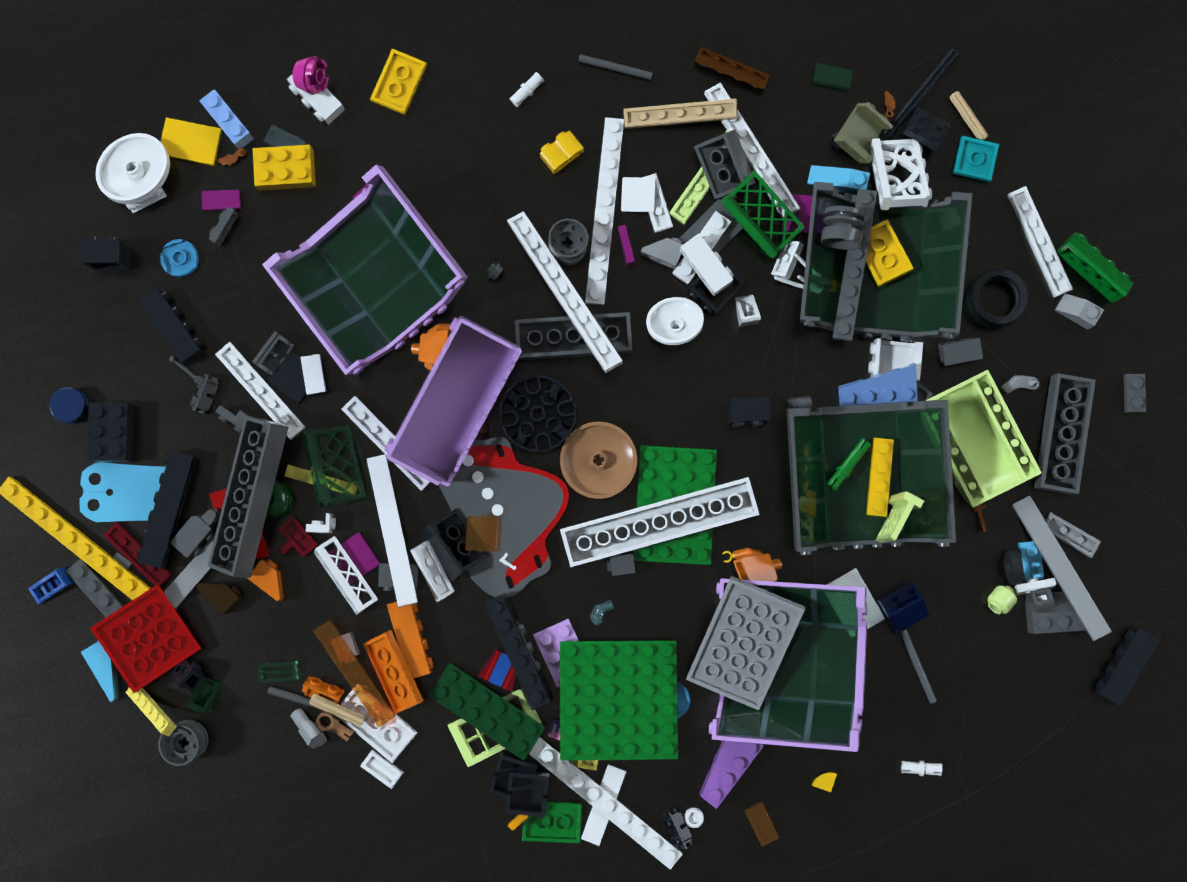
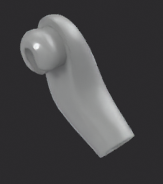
(1020, 381)

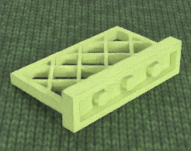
(902, 506)

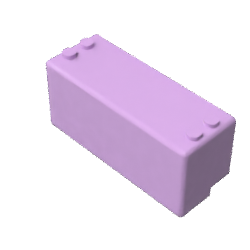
(453, 402)

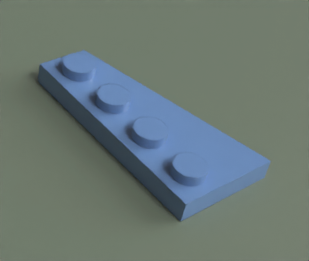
(890, 387)

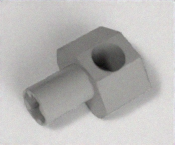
(308, 729)

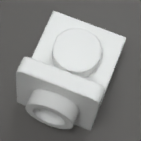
(318, 527)

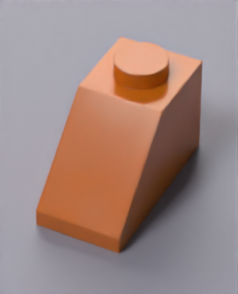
(268, 579)

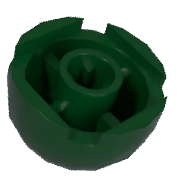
(281, 501)

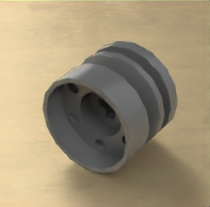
(843, 227)
(577, 237)
(175, 748)

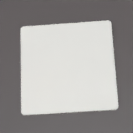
(638, 194)

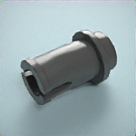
(800, 402)

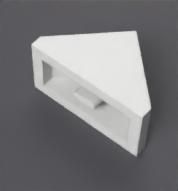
(747, 310)

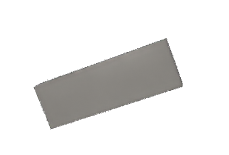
(1072, 535)

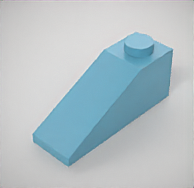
(844, 179)
(103, 669)

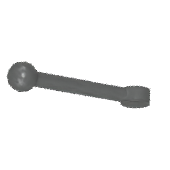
(173, 359)

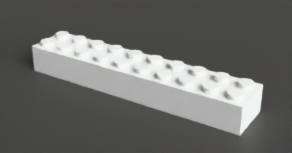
(659, 522)

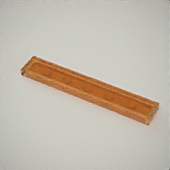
(354, 673)

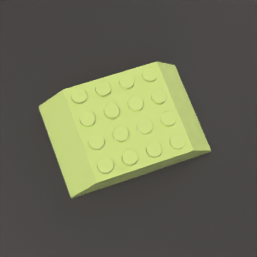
(985, 441)

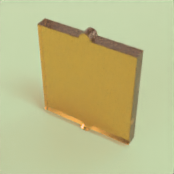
(482, 533)

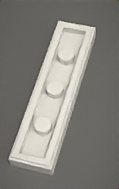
(597, 821)

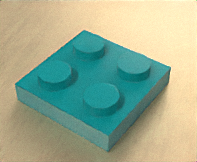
(976, 158)

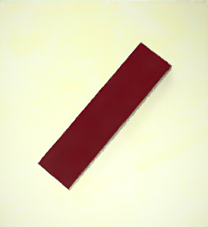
(129, 547)

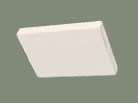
(854, 579)

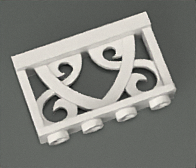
(887, 193)

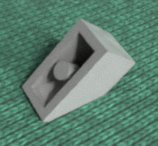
(664, 252)
(1079, 310)

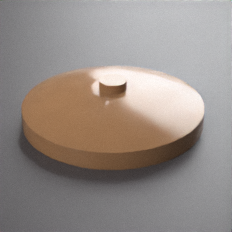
(598, 460)

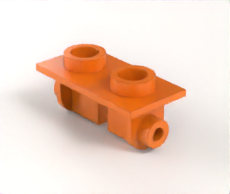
(316, 686)

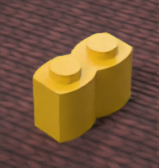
(561, 151)

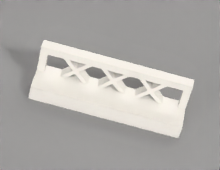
(340, 581)

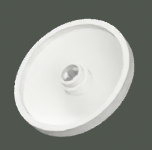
(132, 168)

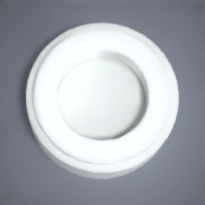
(694, 817)

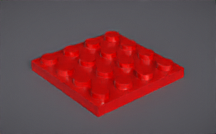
(145, 638)

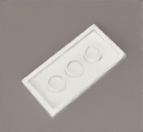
(387, 739)

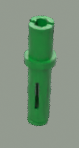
(843, 471)

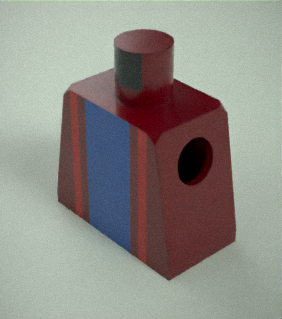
(499, 671)

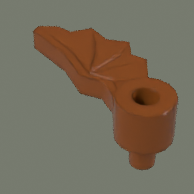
(889, 104)
(232, 159)
(980, 518)

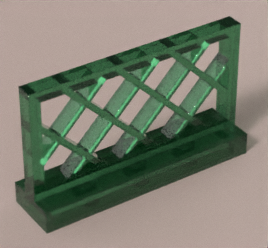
(317, 470)

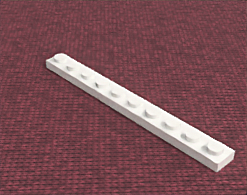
(604, 211)
(564, 292)
(606, 804)

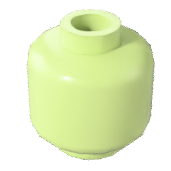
(1002, 599)

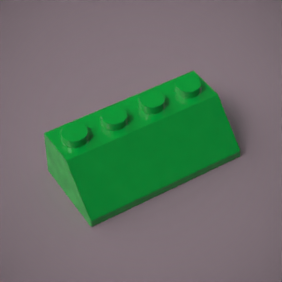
(1095, 267)

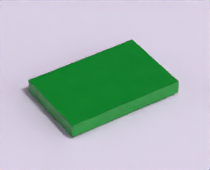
(560, 824)

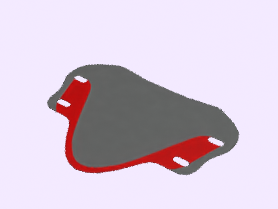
(531, 509)

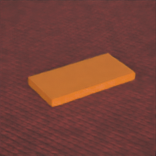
(393, 672)

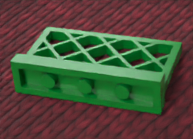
(749, 225)

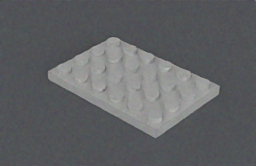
(745, 643)

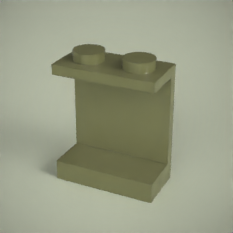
(859, 131)

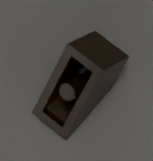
(221, 596)

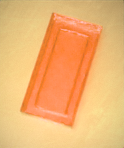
(761, 823)

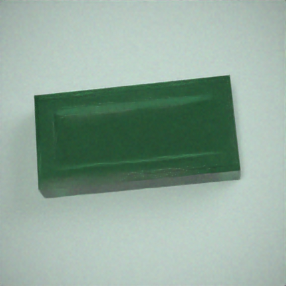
(832, 76)

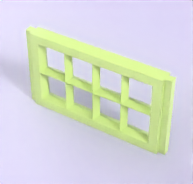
(463, 743)

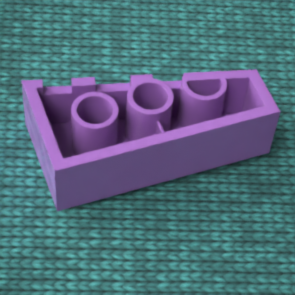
(727, 768)

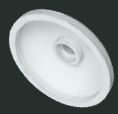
(674, 314)

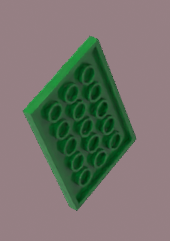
(670, 474)

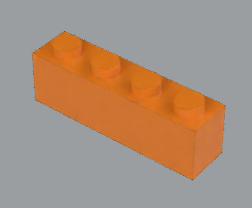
(409, 638)

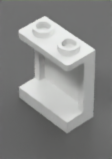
(893, 355)

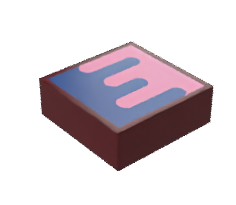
(554, 729)

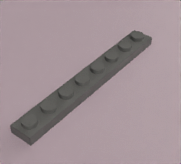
(854, 271)

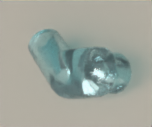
(598, 611)

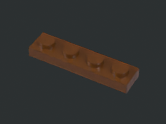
(733, 68)

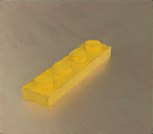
(880, 477)

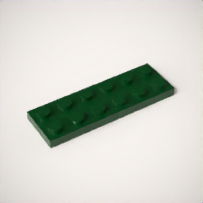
(487, 711)

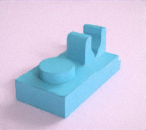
(1031, 560)

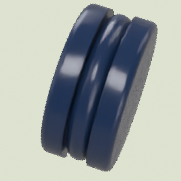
(69, 405)

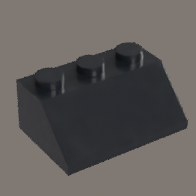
(448, 541)

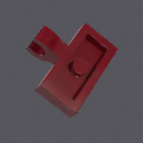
(296, 537)

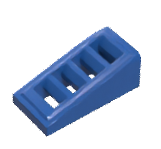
(61, 579)

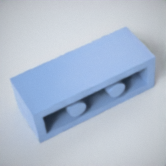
(226, 119)

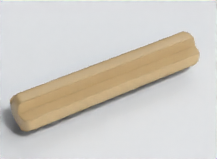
(968, 115)
(337, 710)

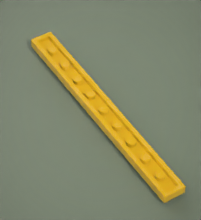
(72, 538)

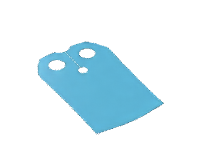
(132, 491)

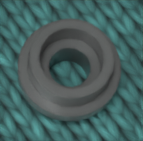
(494, 271)

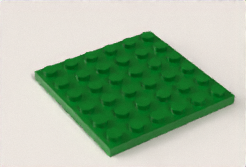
(618, 700)

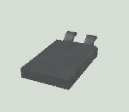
(732, 230)

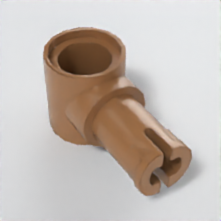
(335, 726)

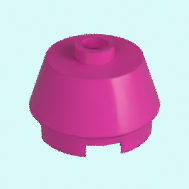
(310, 75)

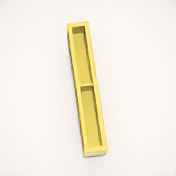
(305, 476)
(152, 711)

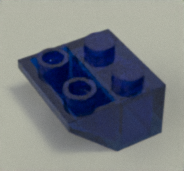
(903, 607)

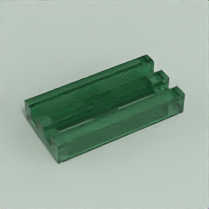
(295, 671)

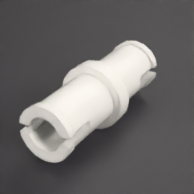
(526, 89)
(921, 768)

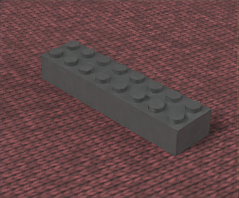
(247, 497)

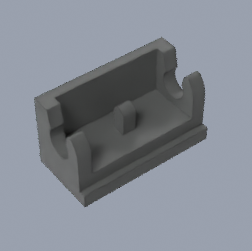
(960, 351)
(273, 353)

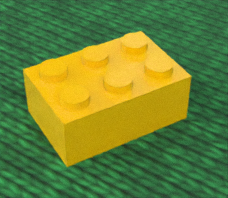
(284, 167)

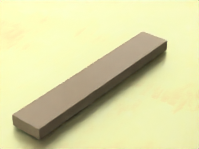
(680, 113)

